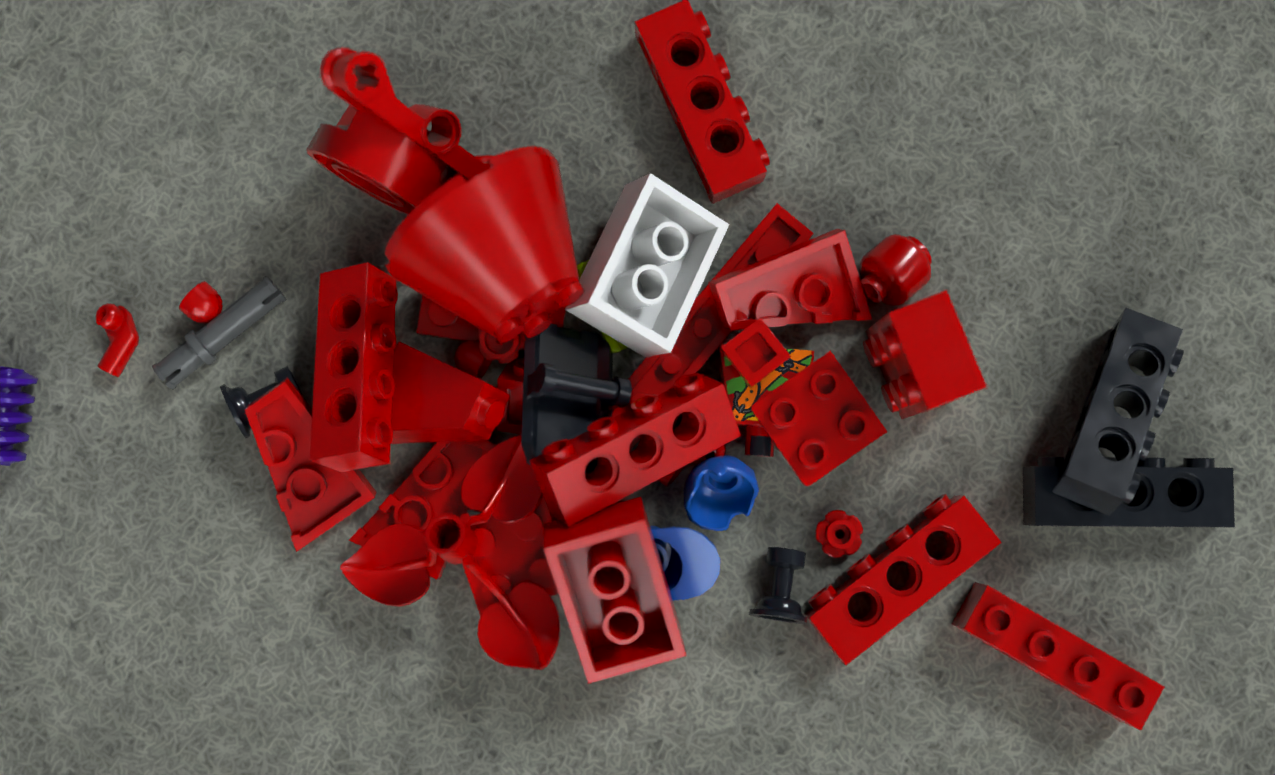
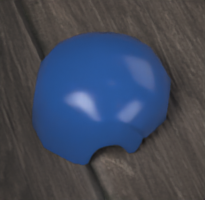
(719, 491)

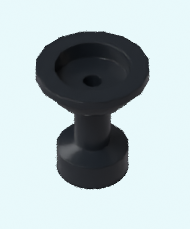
(238, 399)
(779, 605)

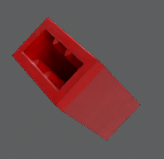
(440, 401)

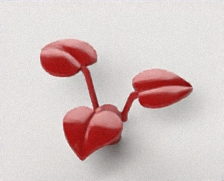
(393, 562)

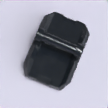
(567, 387)

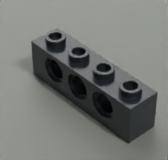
(1085, 473)
(1204, 502)

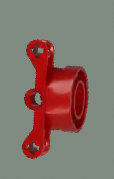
(382, 142)

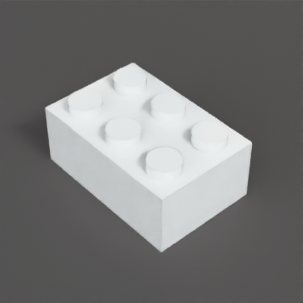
(648, 266)

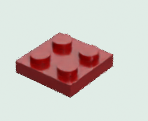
(511, 556)

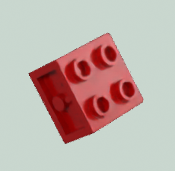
(818, 419)

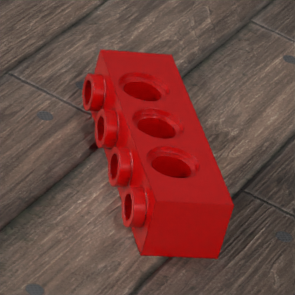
(682, 29)
(354, 368)
(704, 427)
(967, 542)
(1058, 655)

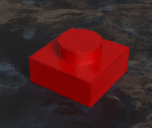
(755, 352)

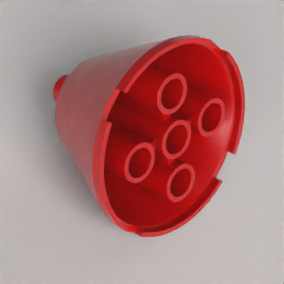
(493, 246)

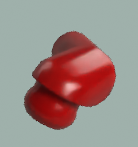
(122, 337)

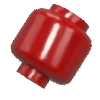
(895, 270)

